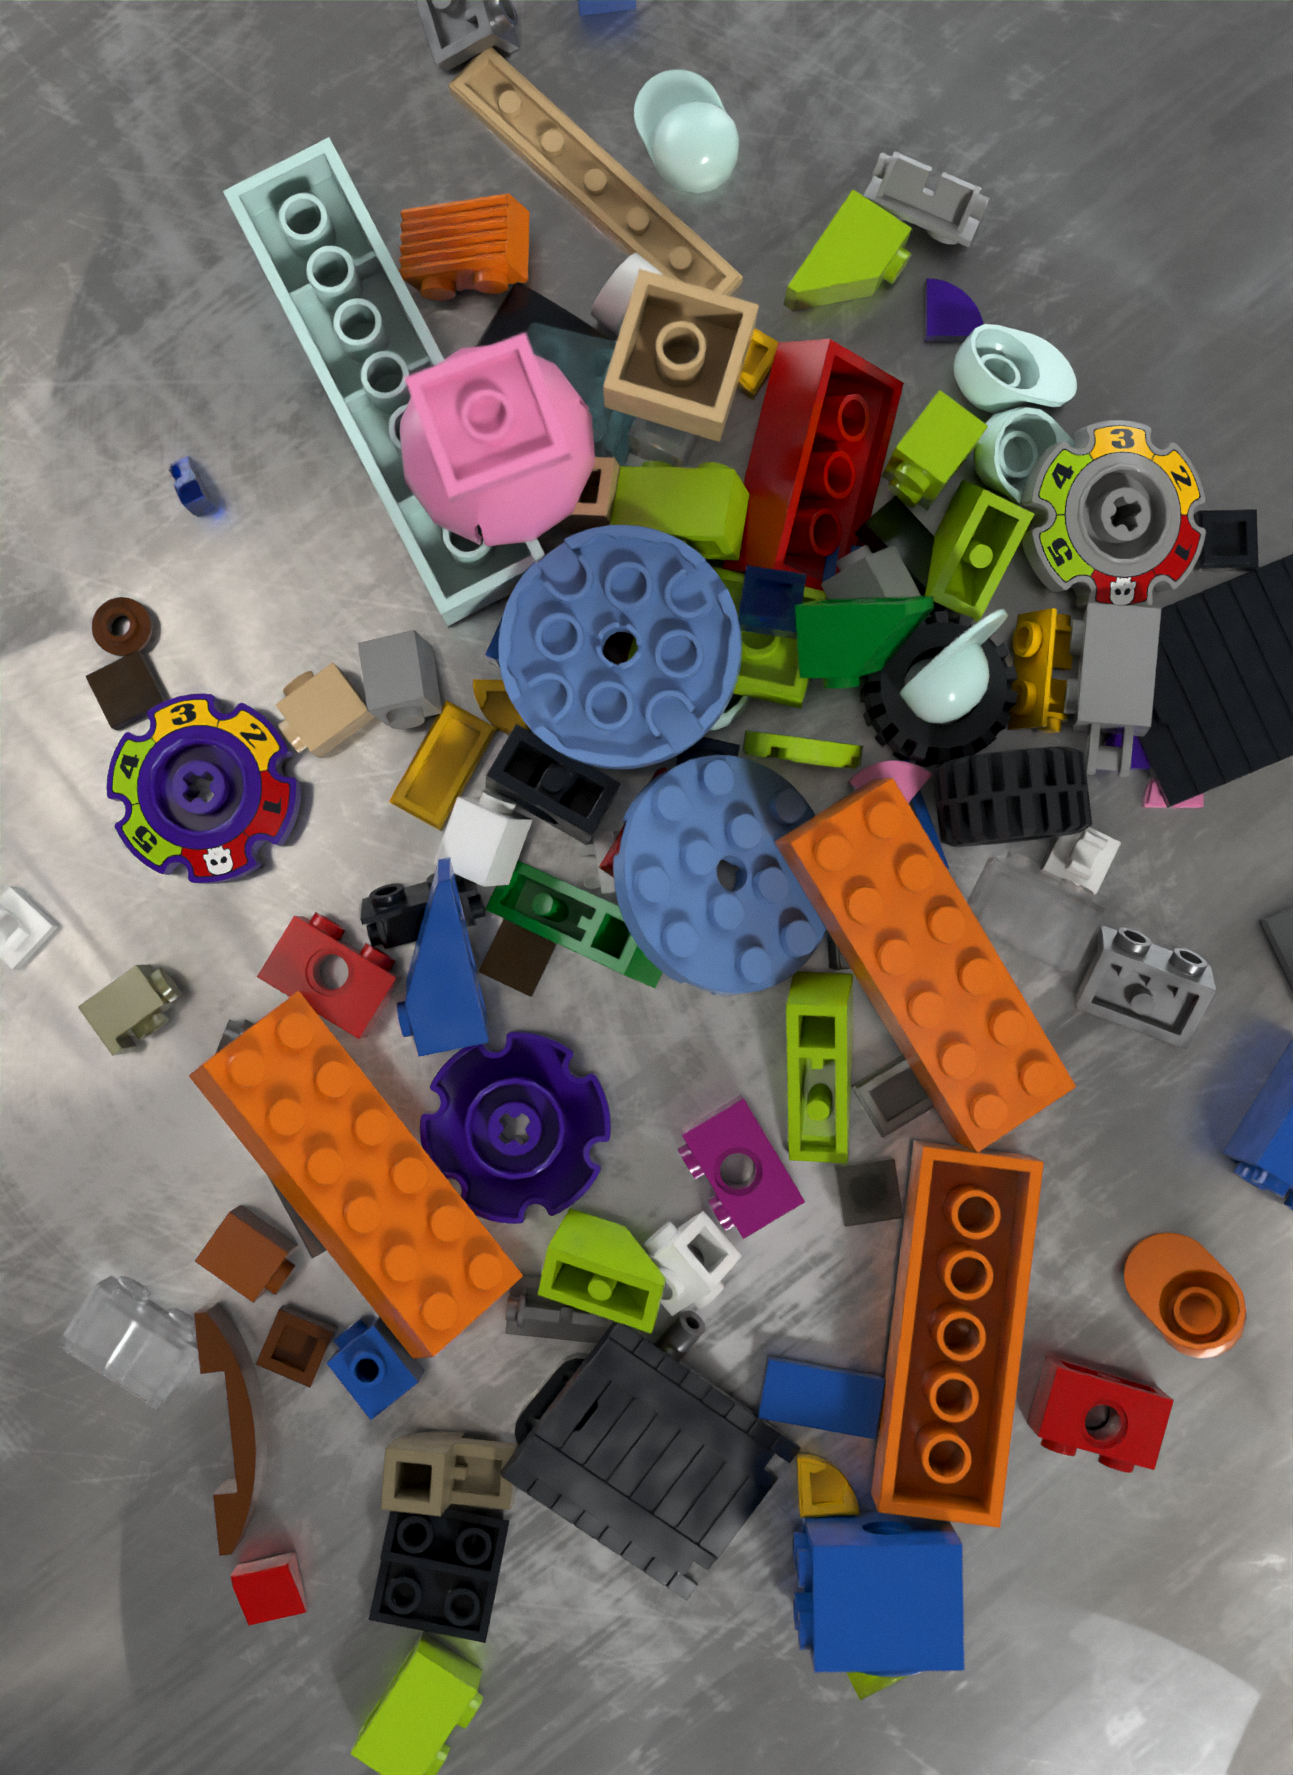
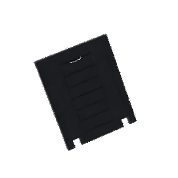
(1223, 684)
(656, 1465)

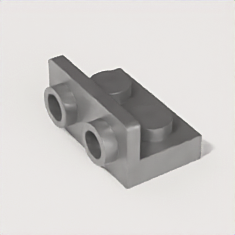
(467, 28)
(1146, 986)

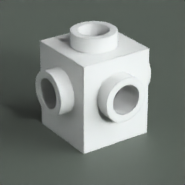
(692, 1261)

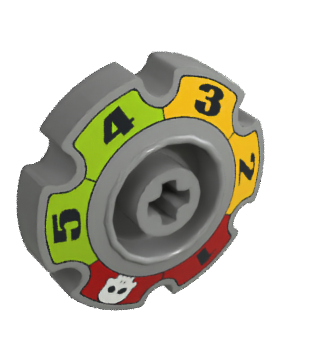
(1103, 475)

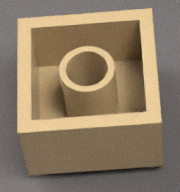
(679, 355)

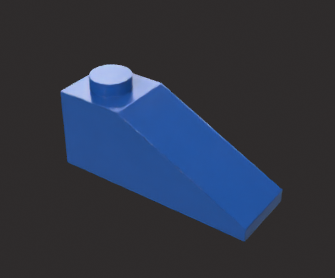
(443, 988)

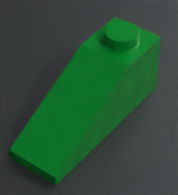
(572, 920)

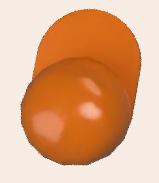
(1186, 1294)

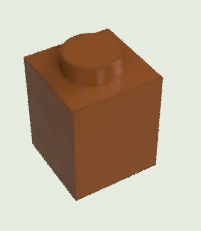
(248, 1254)

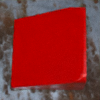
(269, 1588)

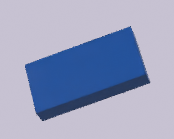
(821, 1397)

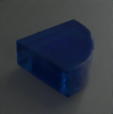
(191, 487)

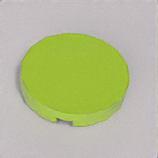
(802, 749)

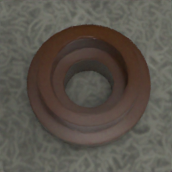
(137, 634)

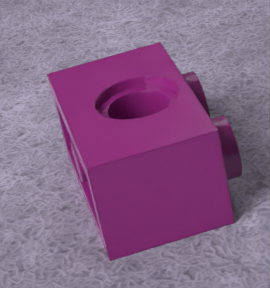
(769, 1189)

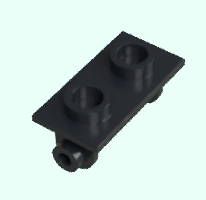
(398, 910)

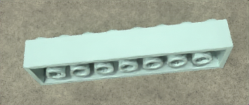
(362, 344)

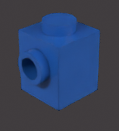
(373, 1365)

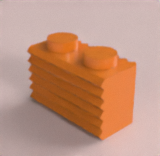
(465, 246)

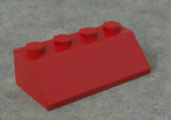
(815, 457)

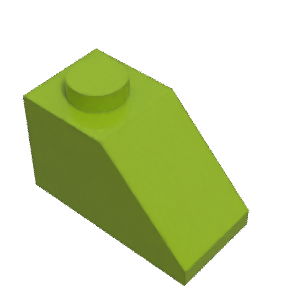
(851, 256)
(974, 549)
(602, 1271)

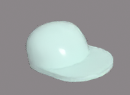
(686, 131)
(1011, 367)
(1013, 446)
(955, 678)

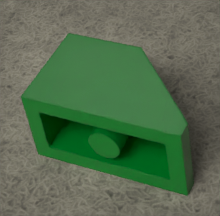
(854, 635)

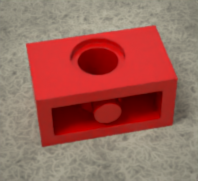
(297, 964)
(1135, 1421)

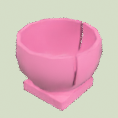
(496, 443)

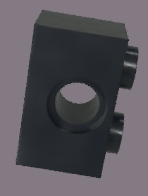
(551, 785)

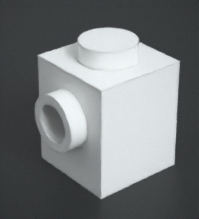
(484, 838)

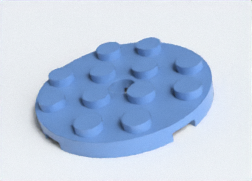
(607, 585)
(670, 885)

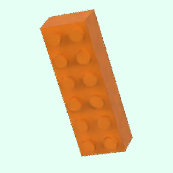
(925, 963)
(357, 1177)
(956, 1334)

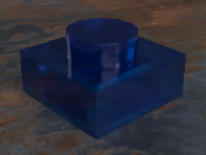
(770, 601)

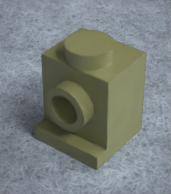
(131, 1006)

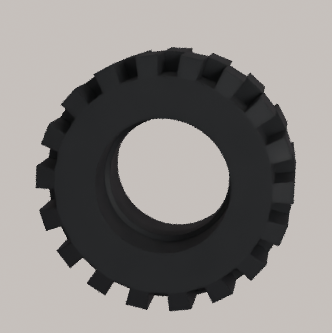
(934, 742)
(1012, 796)

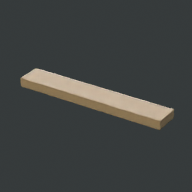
(587, 174)

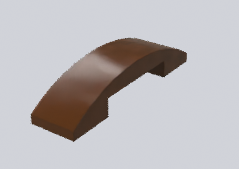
(224, 1350)

